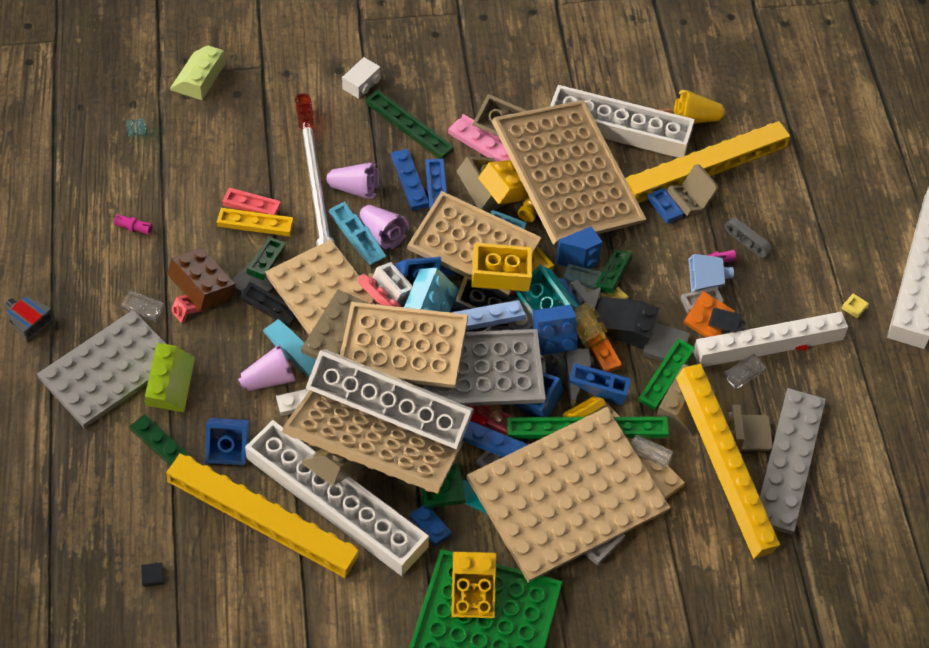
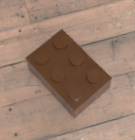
(201, 279)

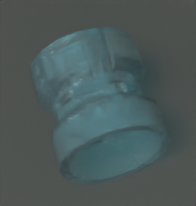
(140, 127)

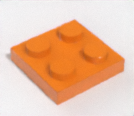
(701, 312)

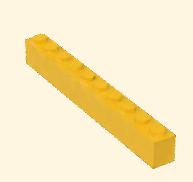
(712, 159)
(727, 461)
(262, 515)

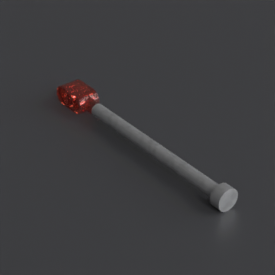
(305, 122)

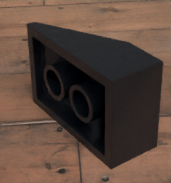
(474, 297)
(627, 319)

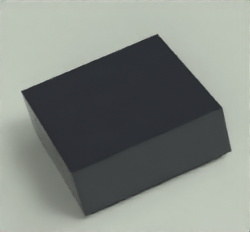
(152, 574)

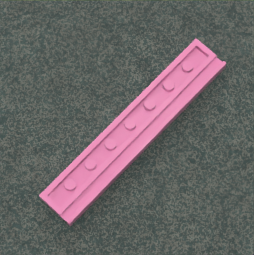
(478, 139)

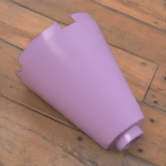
(355, 179)
(385, 226)
(268, 371)

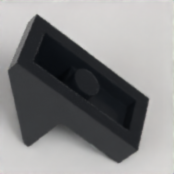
(726, 321)

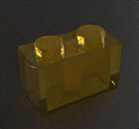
(588, 328)

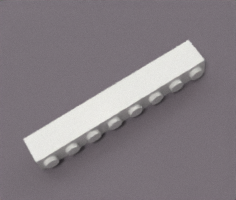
(770, 339)

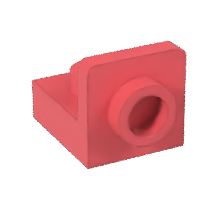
(182, 307)

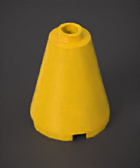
(698, 108)

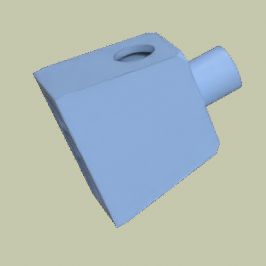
(708, 272)

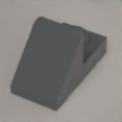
(582, 295)

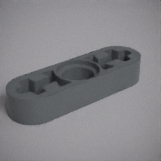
(748, 237)

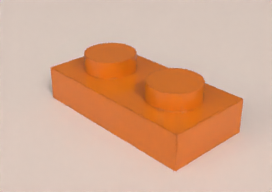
(606, 357)

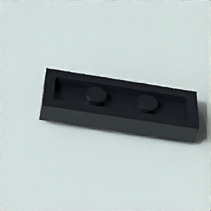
(267, 303)

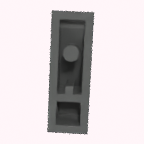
(580, 357)

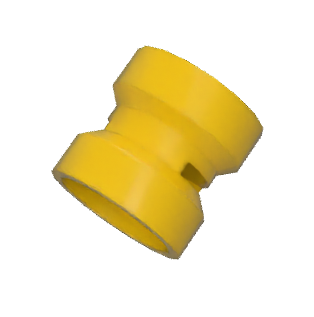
(527, 211)

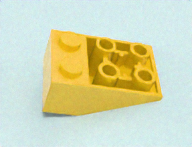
(473, 584)

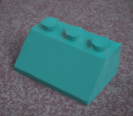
(545, 291)

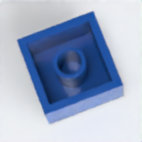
(556, 329)

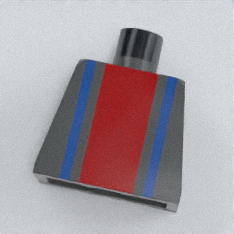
(28, 316)

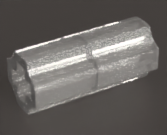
(651, 451)

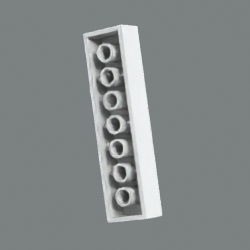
(633, 123)
(390, 398)

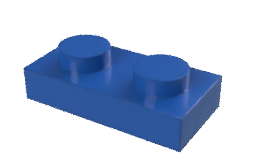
(665, 205)
(431, 525)

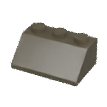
(493, 108)
(469, 173)
(677, 410)
(331, 466)

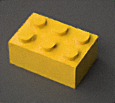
(503, 182)
(501, 267)

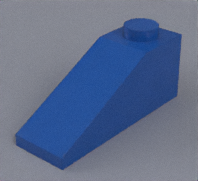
(600, 383)

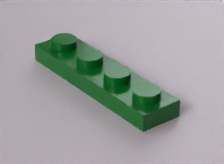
(666, 373)

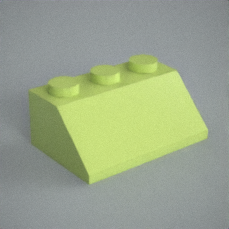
(199, 72)

